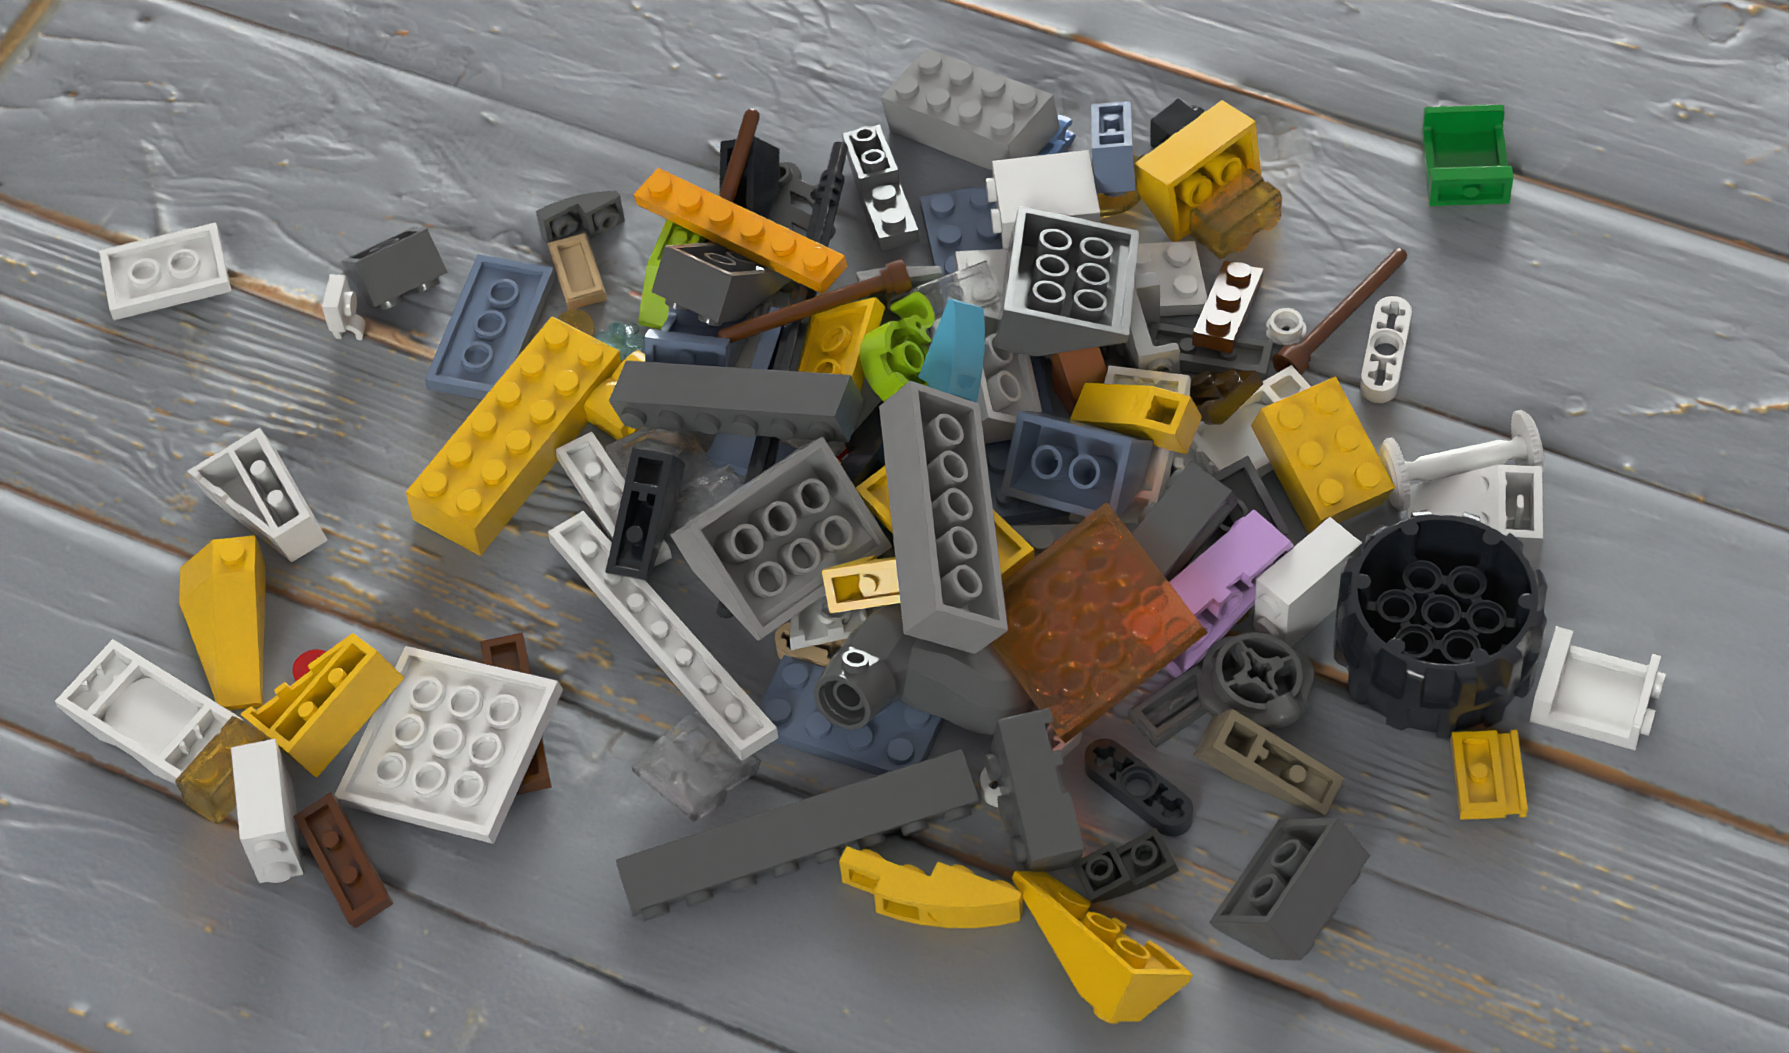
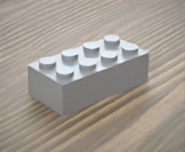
(969, 111)

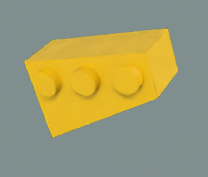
(327, 704)

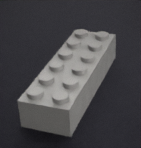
(942, 518)

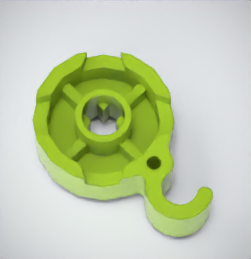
(898, 349)

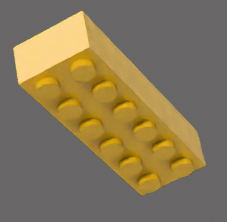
(511, 437)

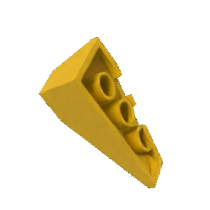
(226, 617)

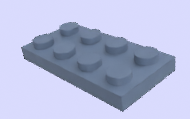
(489, 325)
(886, 743)

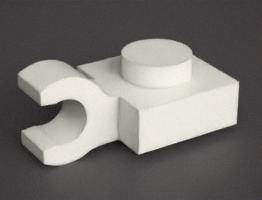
(340, 308)

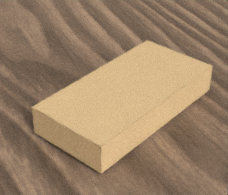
(577, 271)

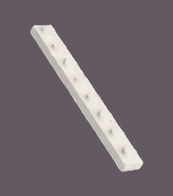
(665, 639)

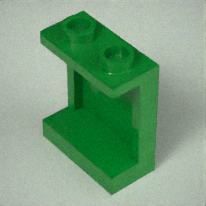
(1466, 155)

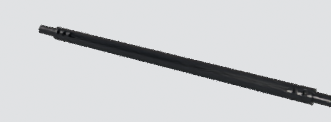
(794, 334)

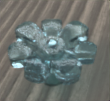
(623, 338)

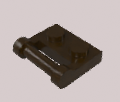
(1222, 393)

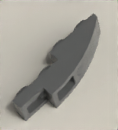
(880, 188)

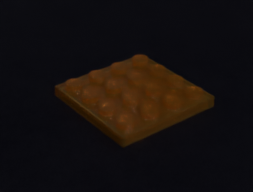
(1091, 622)

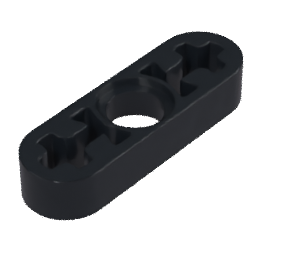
(1145, 805)

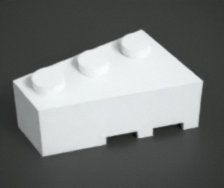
(260, 494)

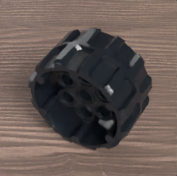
(1445, 558)

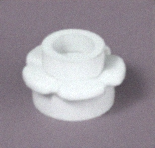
(1285, 320)

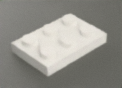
(164, 271)

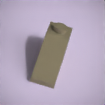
(1267, 762)

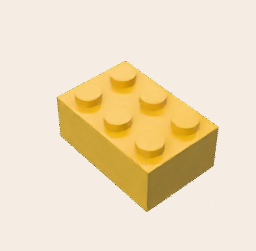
(1322, 455)

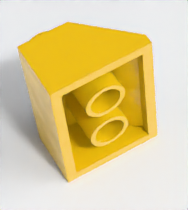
(1196, 165)

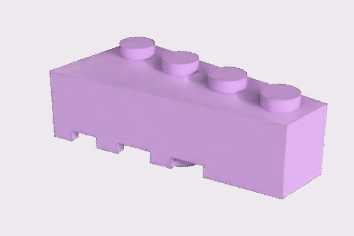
(1223, 581)

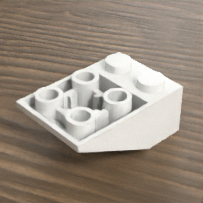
(1502, 496)

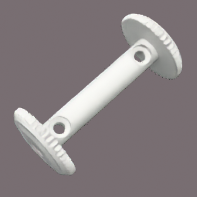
(1523, 447)

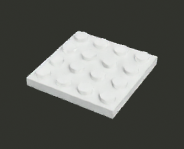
(449, 744)

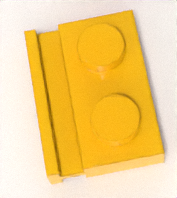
(1488, 774)

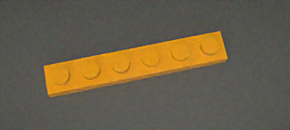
(741, 230)

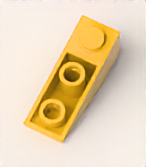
(1140, 411)

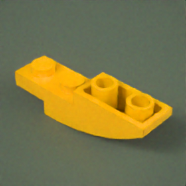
(945, 899)

